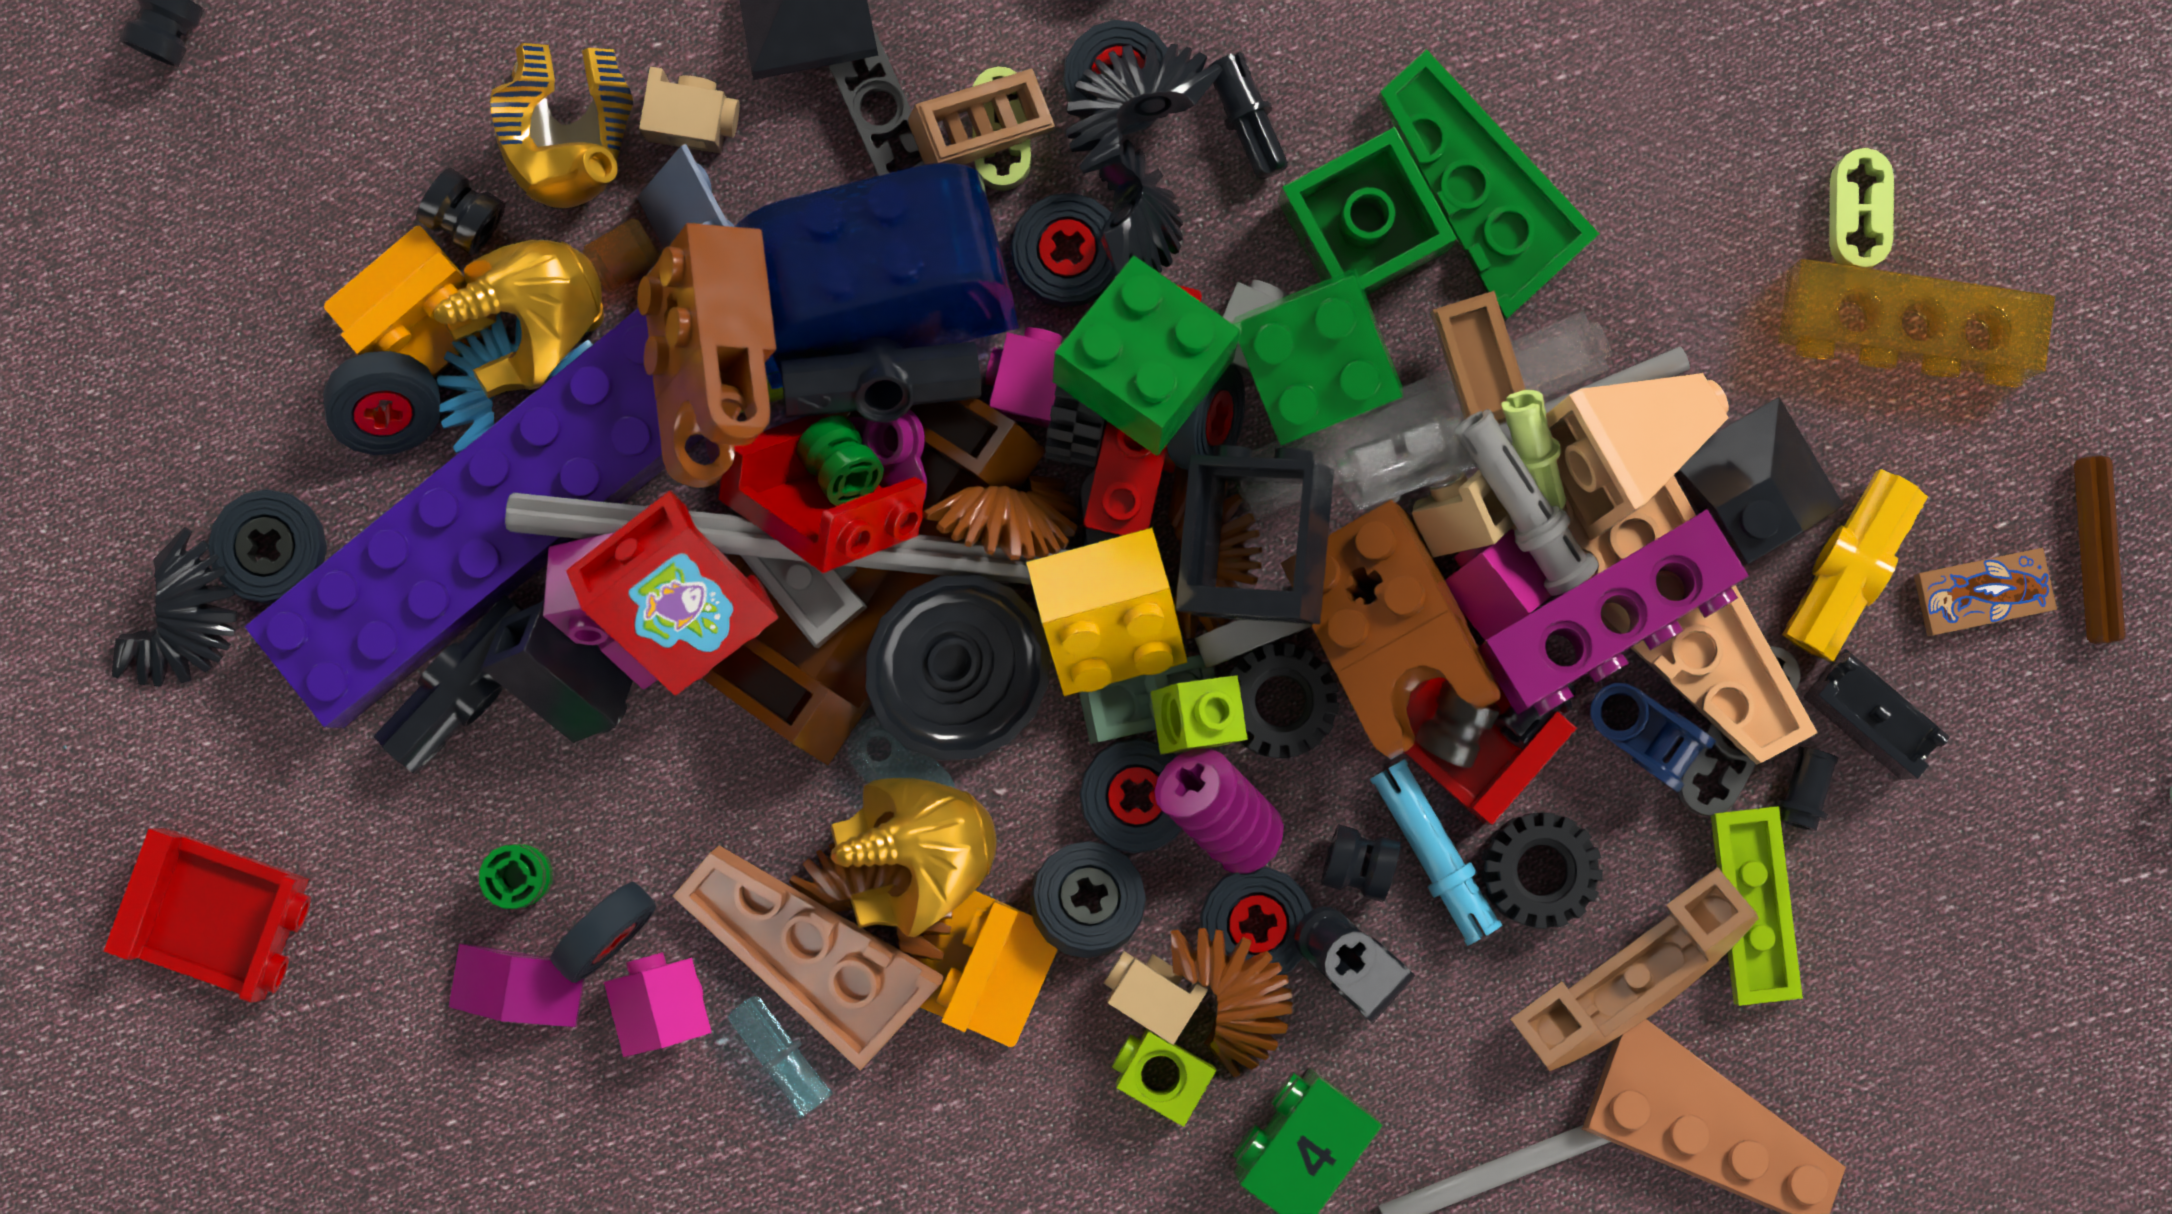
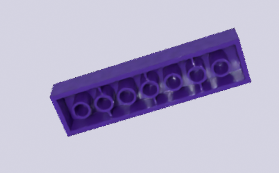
(446, 547)

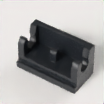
(1876, 716)

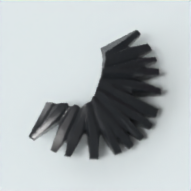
(1133, 96)
(1143, 215)
(185, 622)

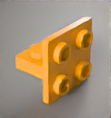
(395, 302)
(991, 968)

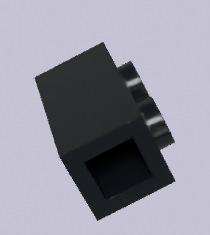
(556, 678)

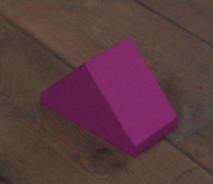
(513, 987)

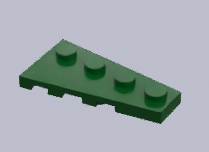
(1490, 192)

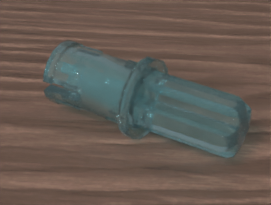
(779, 1055)

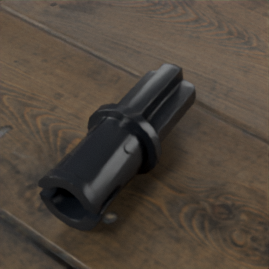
(1248, 116)

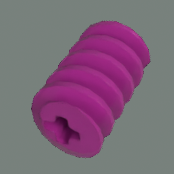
(1220, 810)

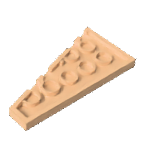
(1717, 660)

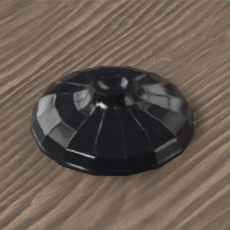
(957, 667)

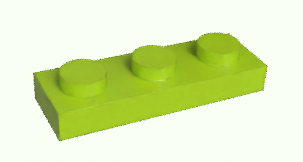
(1753, 860)

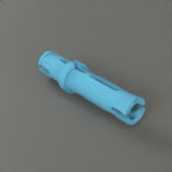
(1436, 853)

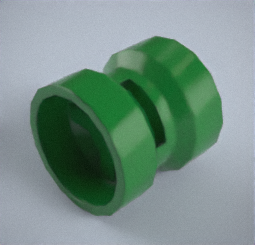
(843, 468)
(528, 876)

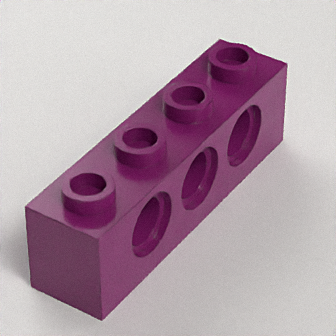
(1691, 551)

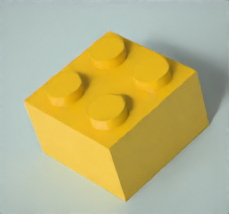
(1107, 612)

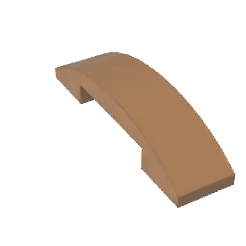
(1640, 977)

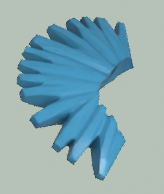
(473, 404)

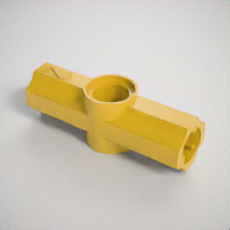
(1855, 565)

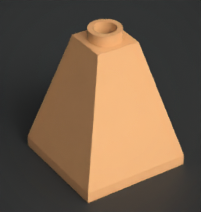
(1630, 441)

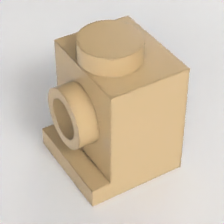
(687, 112)
(1461, 516)
(1153, 995)

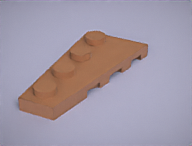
(817, 961)
(1695, 1120)

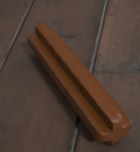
(2099, 549)

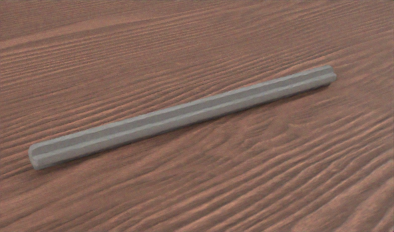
(739, 536)

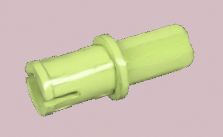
(1534, 442)

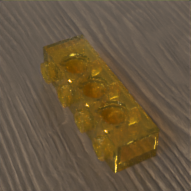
(2014, 319)

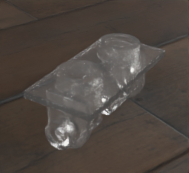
(1431, 459)

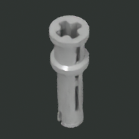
(1539, 525)

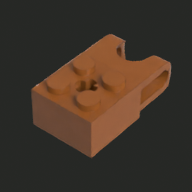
(708, 345)
(1403, 635)

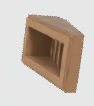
(948, 107)

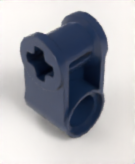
(1653, 735)

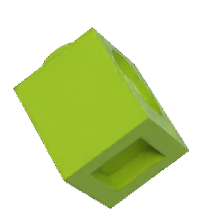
(1199, 714)
(1178, 1100)

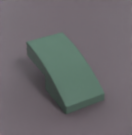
(1127, 705)

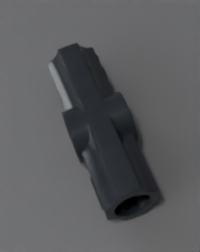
(880, 379)
(450, 695)

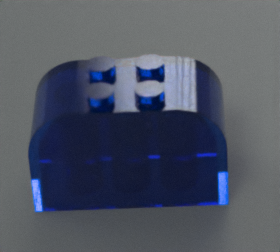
(885, 259)

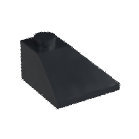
(805, 34)
(1759, 482)

